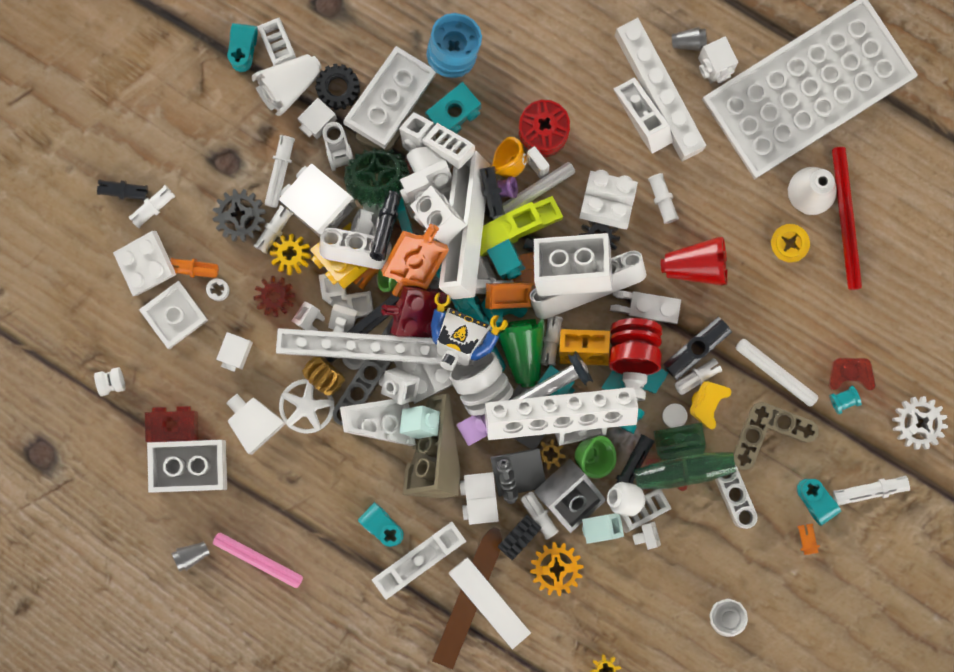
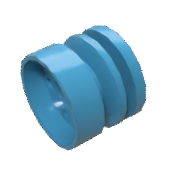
(453, 45)

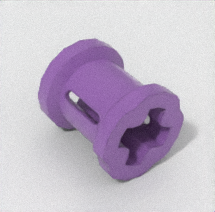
(509, 187)

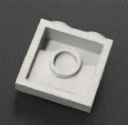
(416, 184)
(608, 199)
(432, 378)

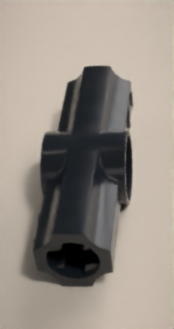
(708, 337)

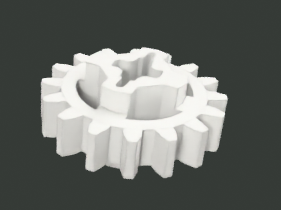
(926, 430)

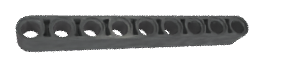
(360, 381)

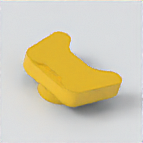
(705, 402)

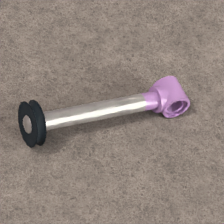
(475, 426)

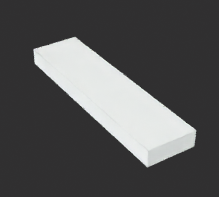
(489, 603)

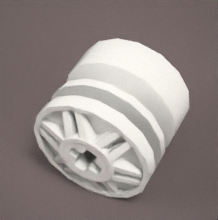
(481, 384)

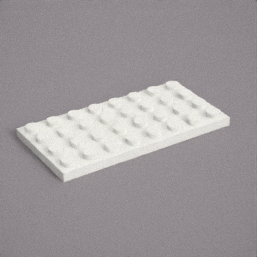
(809, 87)

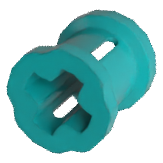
(845, 399)

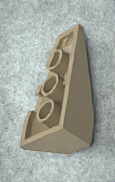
(436, 460)

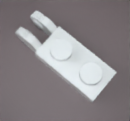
(649, 306)

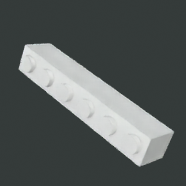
(659, 88)
(461, 263)

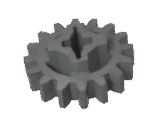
(228, 216)

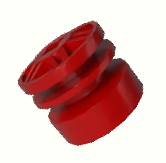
(547, 141)
(635, 346)

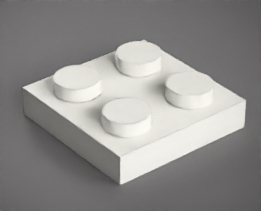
(144, 263)
(173, 315)

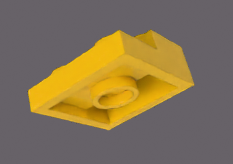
(337, 271)

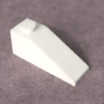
(644, 115)

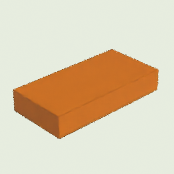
(508, 295)

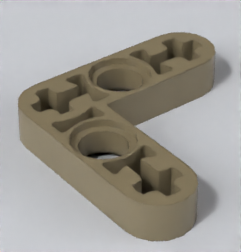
(770, 422)

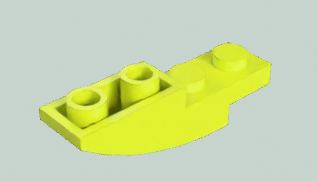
(520, 223)

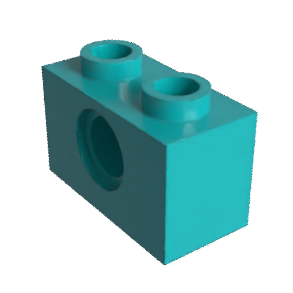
(461, 98)

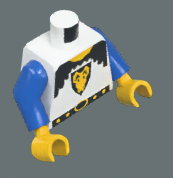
(461, 336)

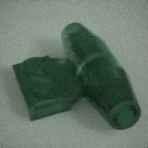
(683, 460)

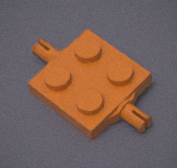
(415, 259)

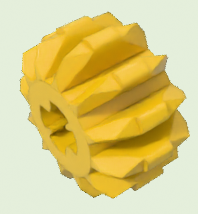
(296, 260)

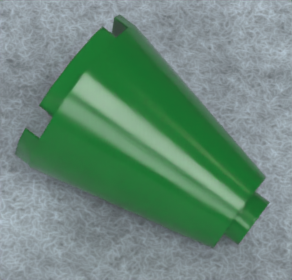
(523, 349)

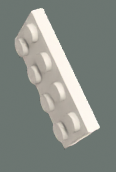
(389, 97)

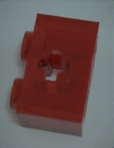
(157, 430)

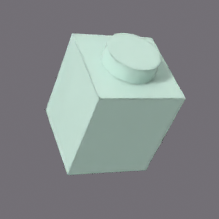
(419, 422)
(602, 528)

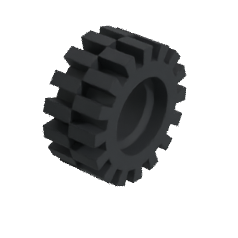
(330, 74)
(519, 537)

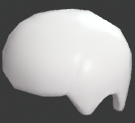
(728, 617)

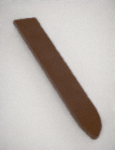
(464, 609)

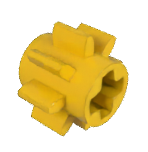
(599, 664)

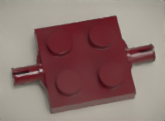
(414, 311)

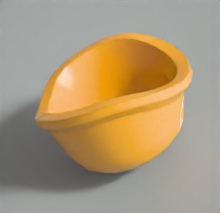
(509, 158)

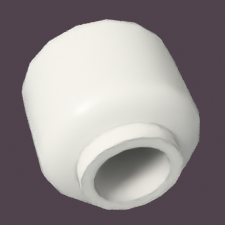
(626, 499)

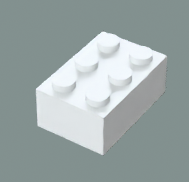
(572, 264)
(187, 466)

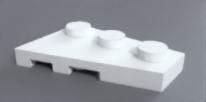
(376, 420)

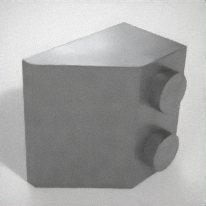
(570, 495)

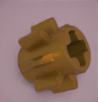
(555, 450)

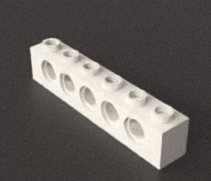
(561, 413)

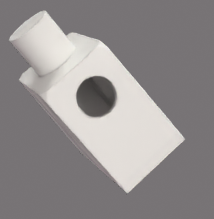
(253, 422)

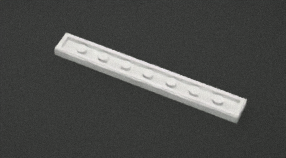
(358, 346)

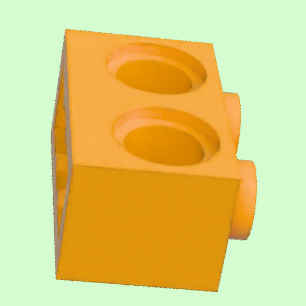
(591, 346)

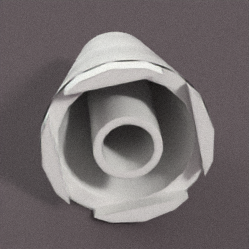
(286, 82)
(812, 190)

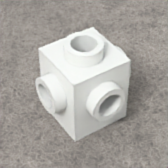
(414, 130)

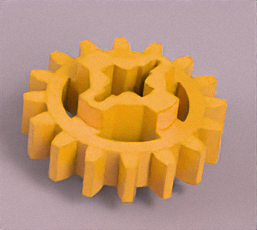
(567, 568)

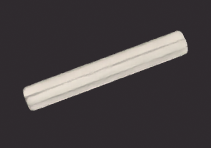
(539, 188)
(777, 372)

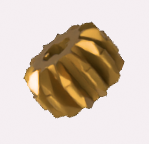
(323, 375)

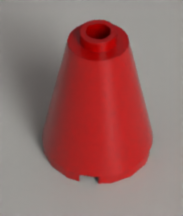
(698, 263)

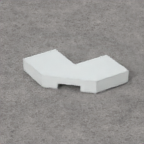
(337, 295)

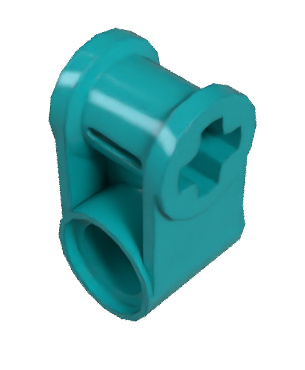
(242, 42)
(820, 503)
(377, 522)

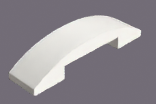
(418, 560)

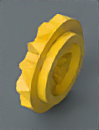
(801, 242)

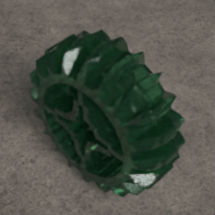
(362, 171)

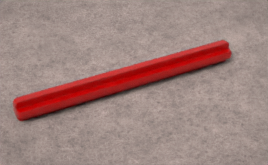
(846, 218)

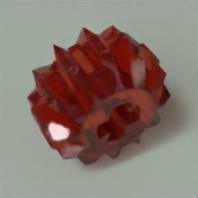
(268, 303)

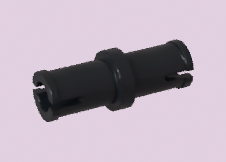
(122, 190)
(492, 191)

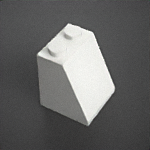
(317, 200)

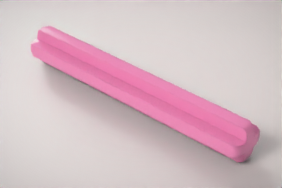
(258, 560)

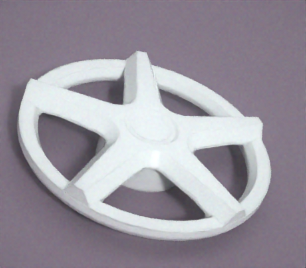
(306, 407)

